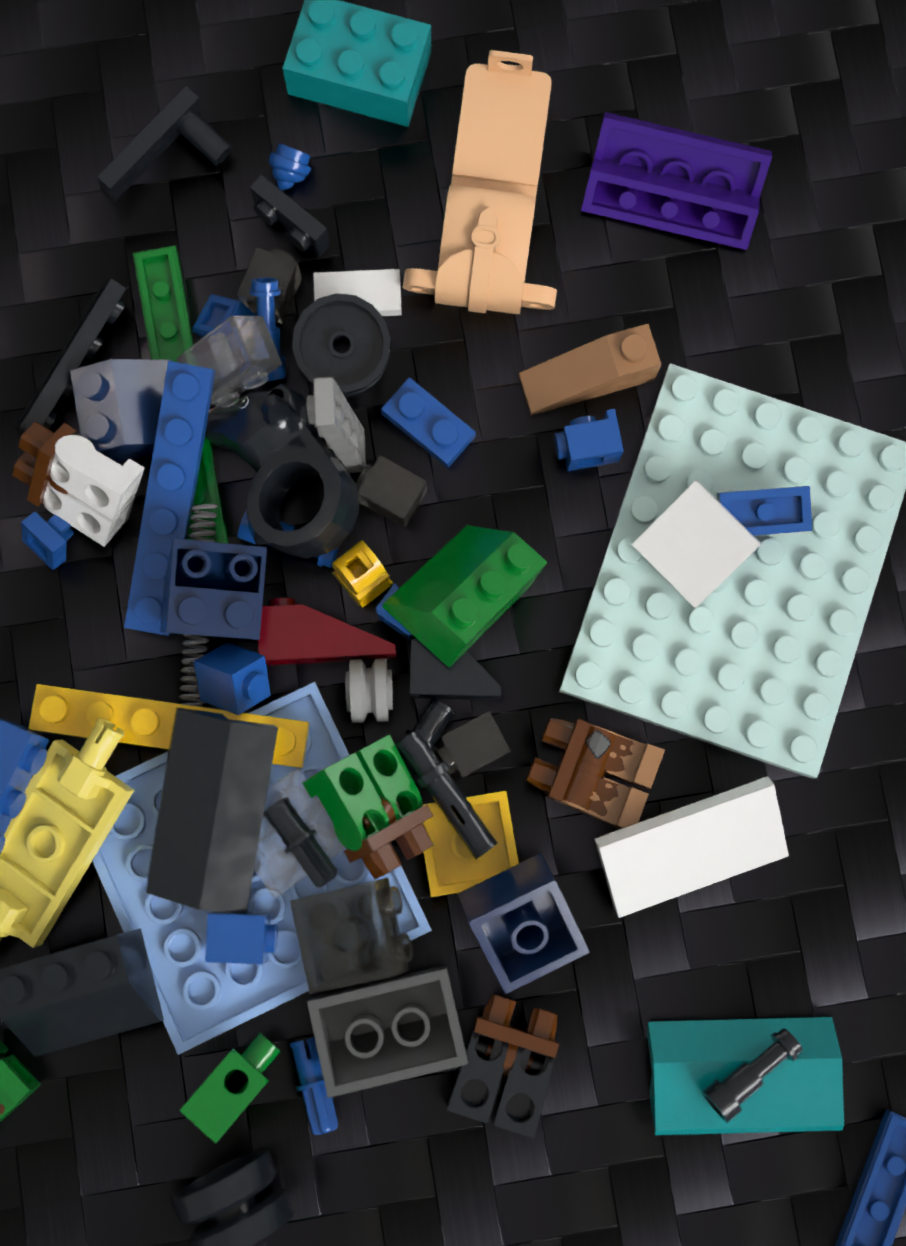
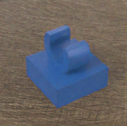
(47, 538)

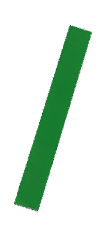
(169, 337)

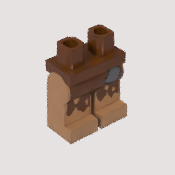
(582, 766)

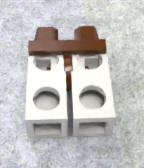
(77, 480)

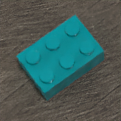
(358, 59)

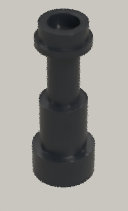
(747, 1078)

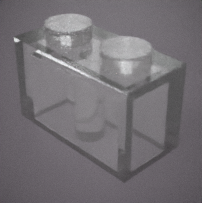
(239, 353)

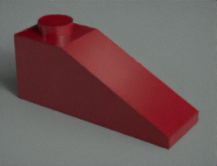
(305, 636)

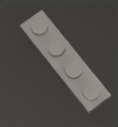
(337, 424)

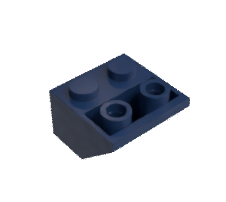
(214, 589)

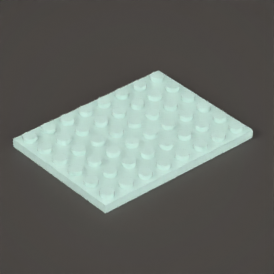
(778, 637)

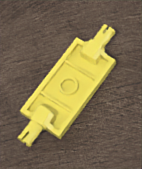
(58, 833)

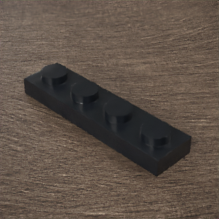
(81, 345)

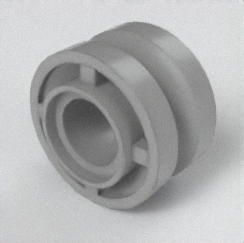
(369, 690)

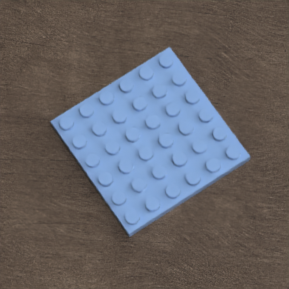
(207, 997)

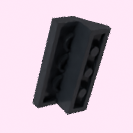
(211, 811)

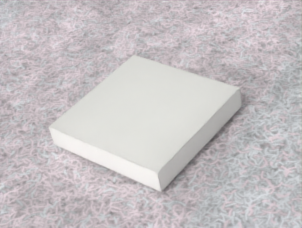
(696, 544)

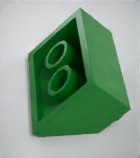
(465, 589)

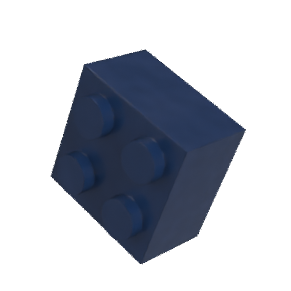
(523, 923)

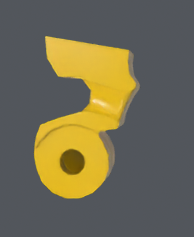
(361, 574)

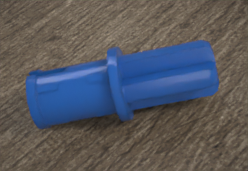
(318, 1106)

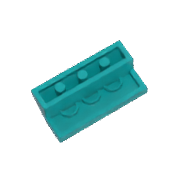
(794, 1094)

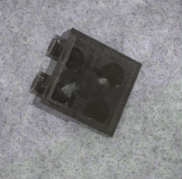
(351, 935)

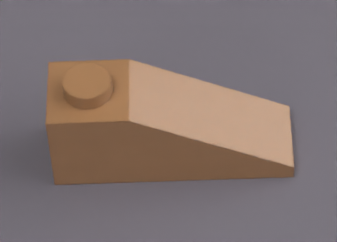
(592, 370)

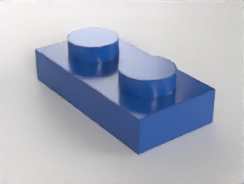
(428, 422)
(770, 509)

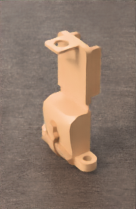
(492, 192)

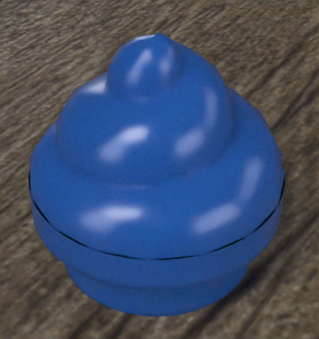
(288, 166)

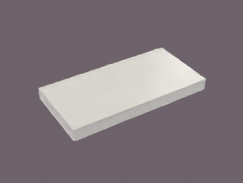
(692, 846)

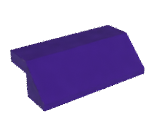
(676, 181)

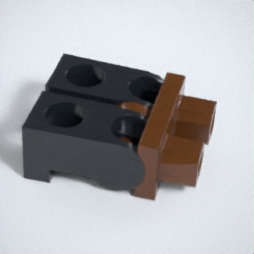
(507, 1052)

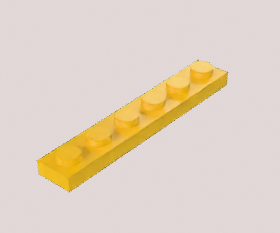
(145, 720)

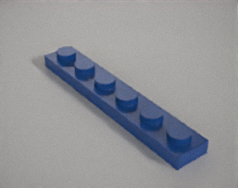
(169, 488)

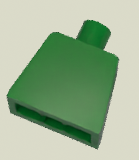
(214, 1105)

